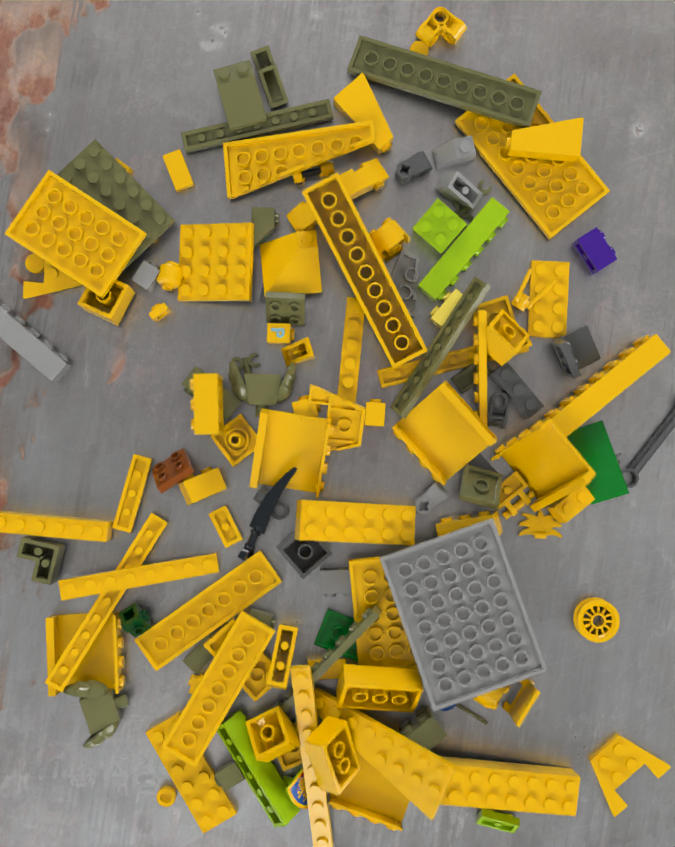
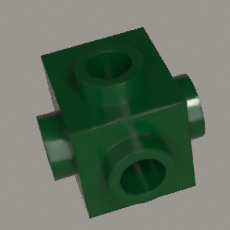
(135, 620)

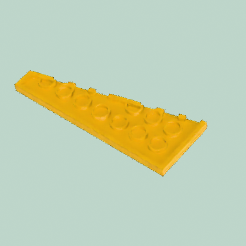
(271, 158)
(405, 764)

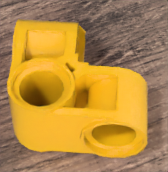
(450, 29)

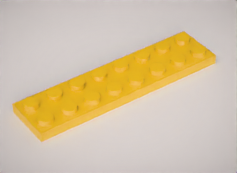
(208, 610)
(218, 688)

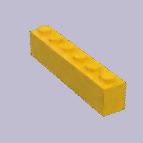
(56, 526)

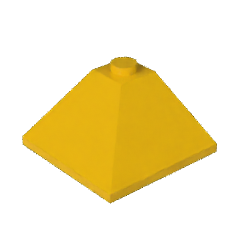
(291, 264)

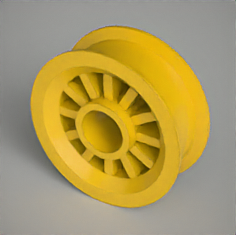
(604, 635)

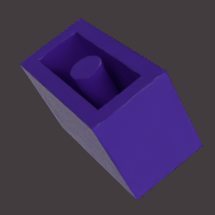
(595, 250)

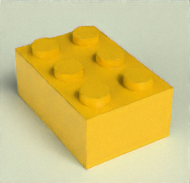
(207, 404)
(332, 755)

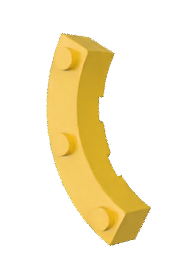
(367, 178)

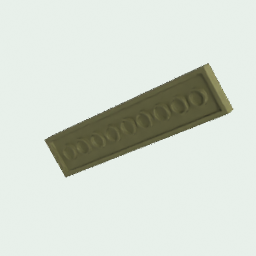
(444, 82)

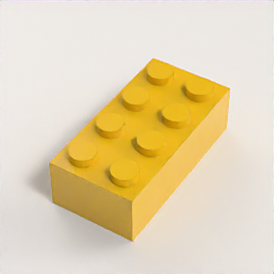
(379, 688)

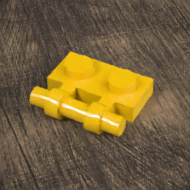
(510, 488)

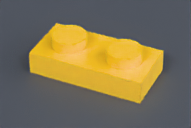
(225, 526)

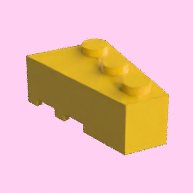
(449, 525)

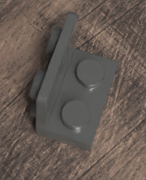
(576, 351)

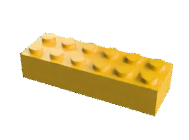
(355, 522)

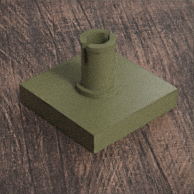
(480, 486)

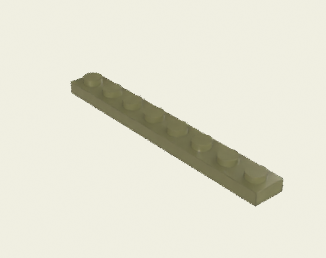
(276, 122)
(440, 347)
(331, 656)

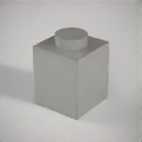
(147, 275)

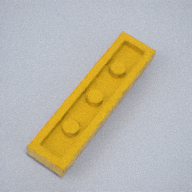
(132, 493)

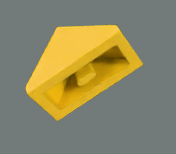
(298, 352)

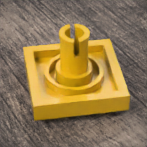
(237, 440)

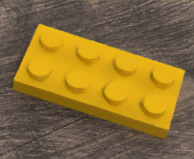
(549, 313)
(256, 683)

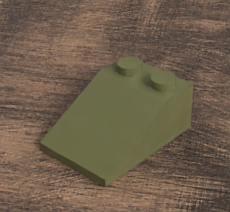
(240, 95)

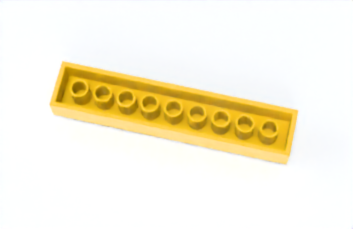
(364, 270)

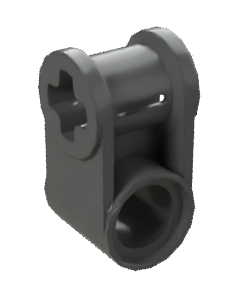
(415, 166)
(498, 412)

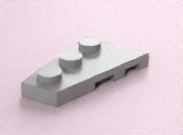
(405, 279)

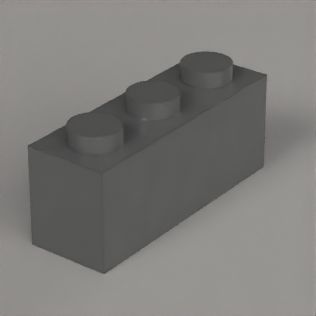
(518, 392)

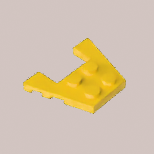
(53, 281)
(344, 415)
(616, 763)

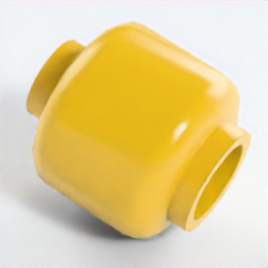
(170, 275)

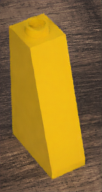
(359, 104)
(548, 141)

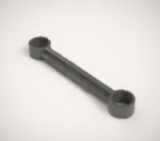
(650, 448)

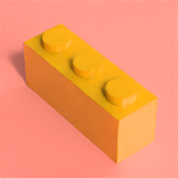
(282, 657)

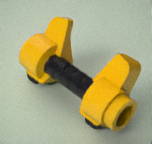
(323, 170)

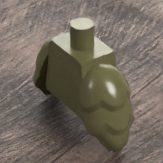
(261, 389)
(99, 708)

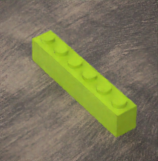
(463, 249)
(259, 775)

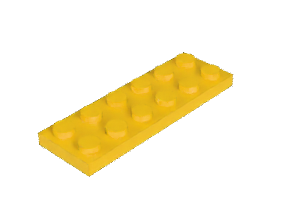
(195, 784)

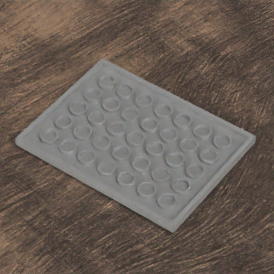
(463, 614)

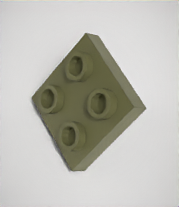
(285, 308)

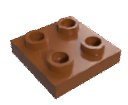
(172, 470)

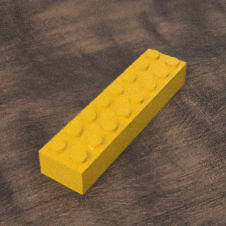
(608, 383)
(512, 787)

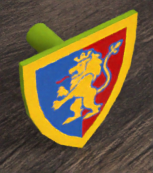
(296, 789)

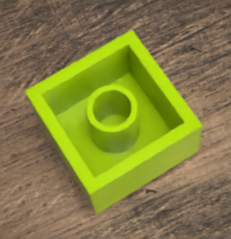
(439, 226)

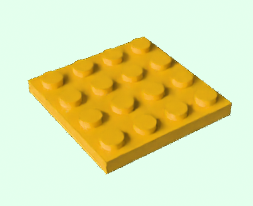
(216, 262)

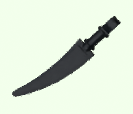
(263, 514)

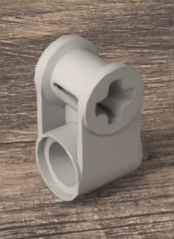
(433, 496)

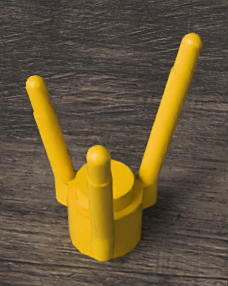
(521, 300)

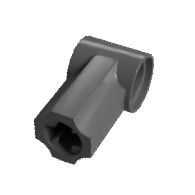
(260, 495)

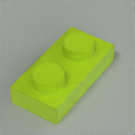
(499, 821)

